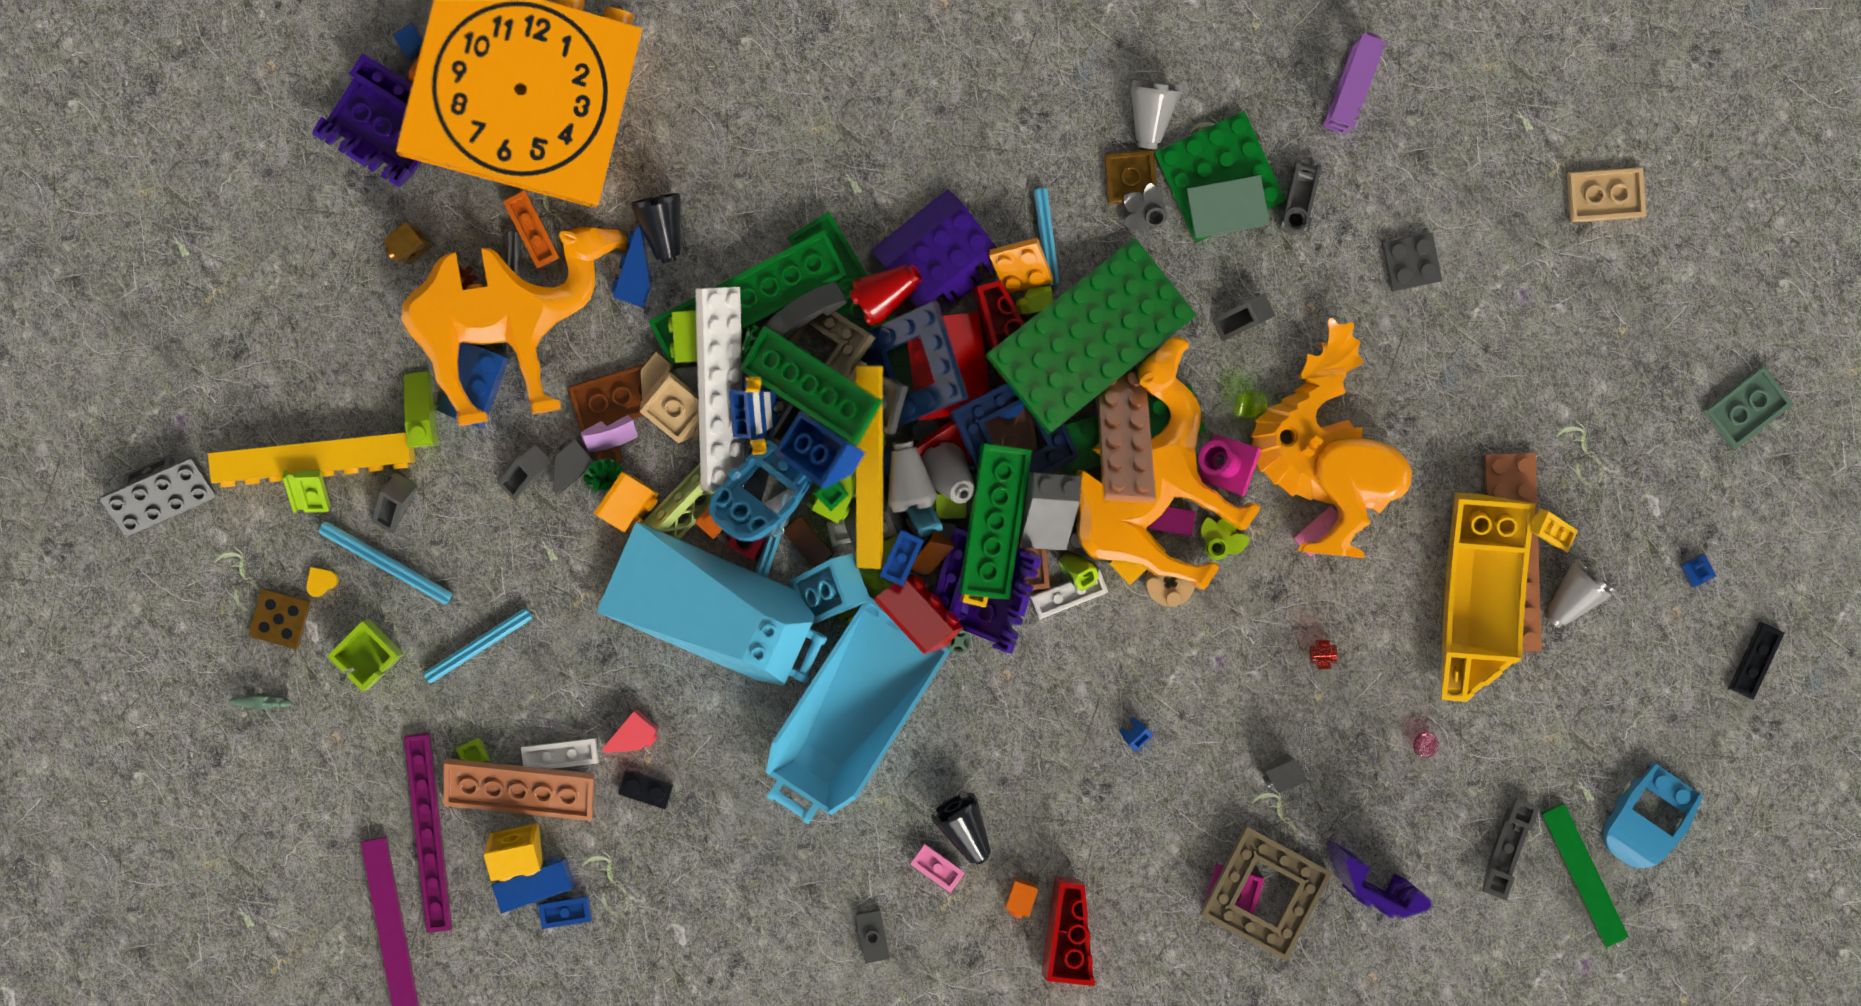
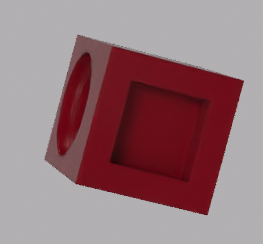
(751, 551)

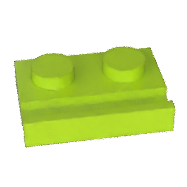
(306, 491)

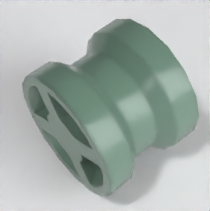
(961, 643)

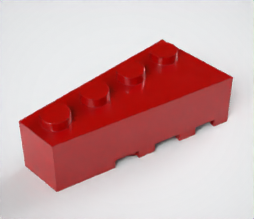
(997, 315)
(1068, 937)

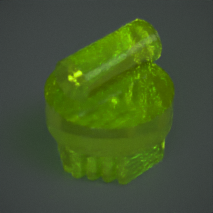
(1250, 404)

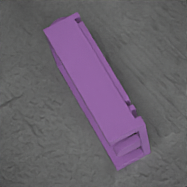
(1354, 83)

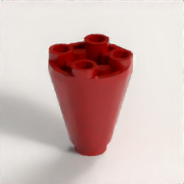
(885, 291)

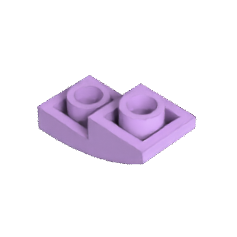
(603, 437)

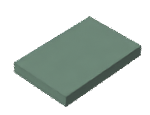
(1227, 206)
(1747, 407)

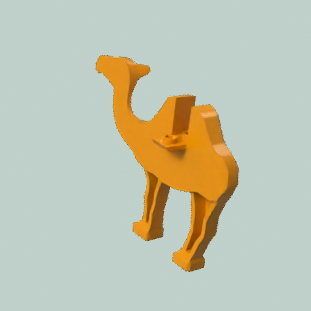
(507, 310)
(1119, 527)

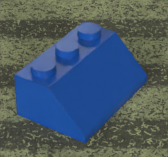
(480, 377)
(818, 451)

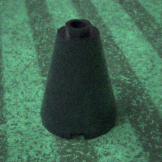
(660, 223)
(964, 826)

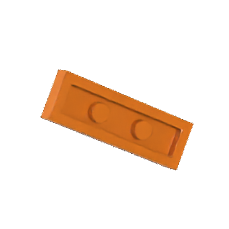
(531, 229)

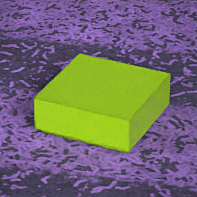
(473, 751)

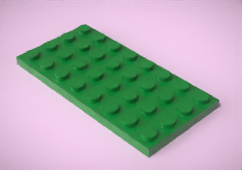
(1091, 335)

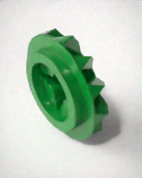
(747, 339)
(598, 469)

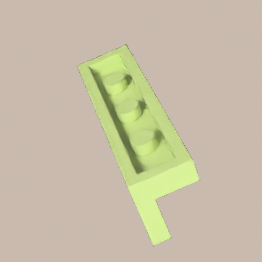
(679, 502)

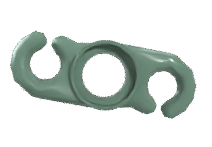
(260, 701)

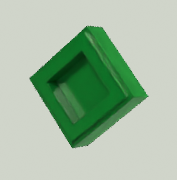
(831, 495)

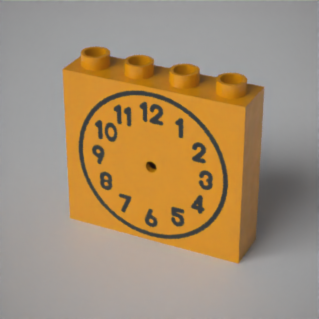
(521, 93)

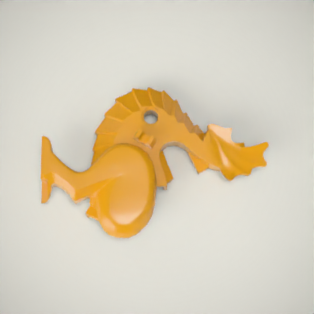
(1331, 460)

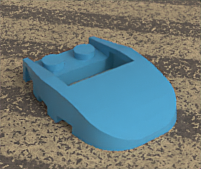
(742, 513)
(1635, 837)

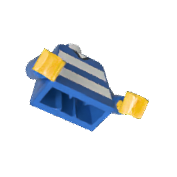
(754, 413)

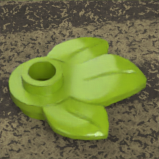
(1223, 534)

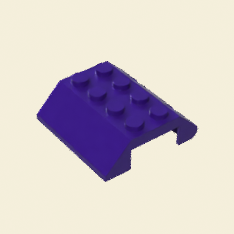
(371, 120)
(943, 246)
(995, 620)
(1399, 898)

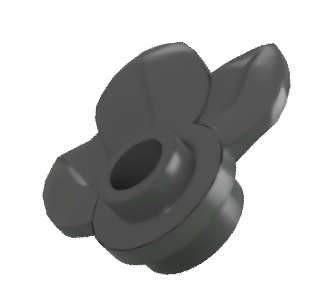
(1141, 205)

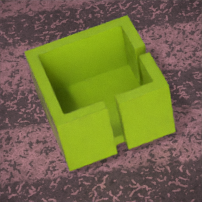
(366, 651)

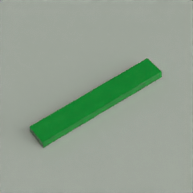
(1584, 875)

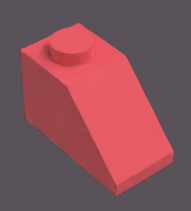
(633, 734)

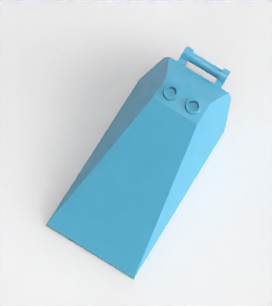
(710, 607)
(850, 714)

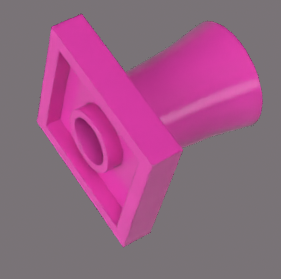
(1228, 464)

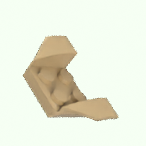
(668, 400)

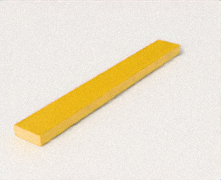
(870, 478)

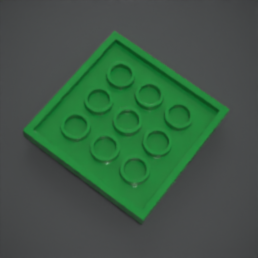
(1217, 156)

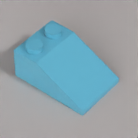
(831, 587)

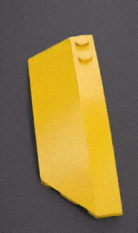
(1484, 591)

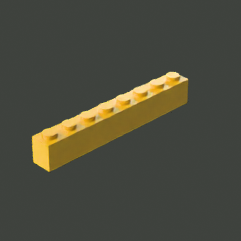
(327, 456)

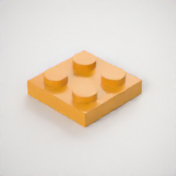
(1021, 265)

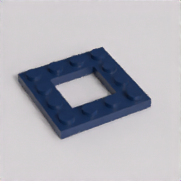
(929, 325)
(972, 415)

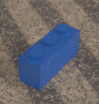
(522, 890)

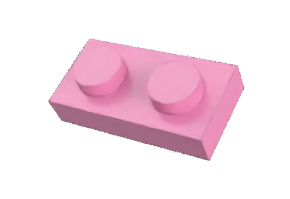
(1317, 527)
(937, 867)

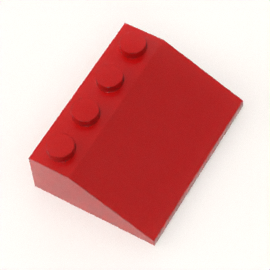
(968, 347)

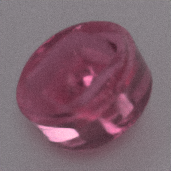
(1425, 745)

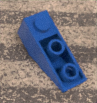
(635, 278)

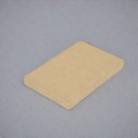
(1606, 194)

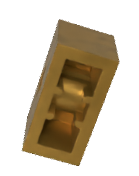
(406, 244)

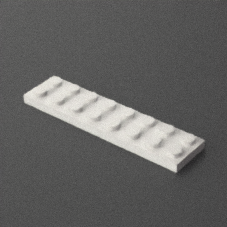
(718, 372)

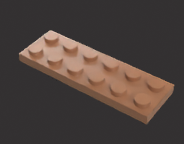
(1125, 441)
(519, 789)

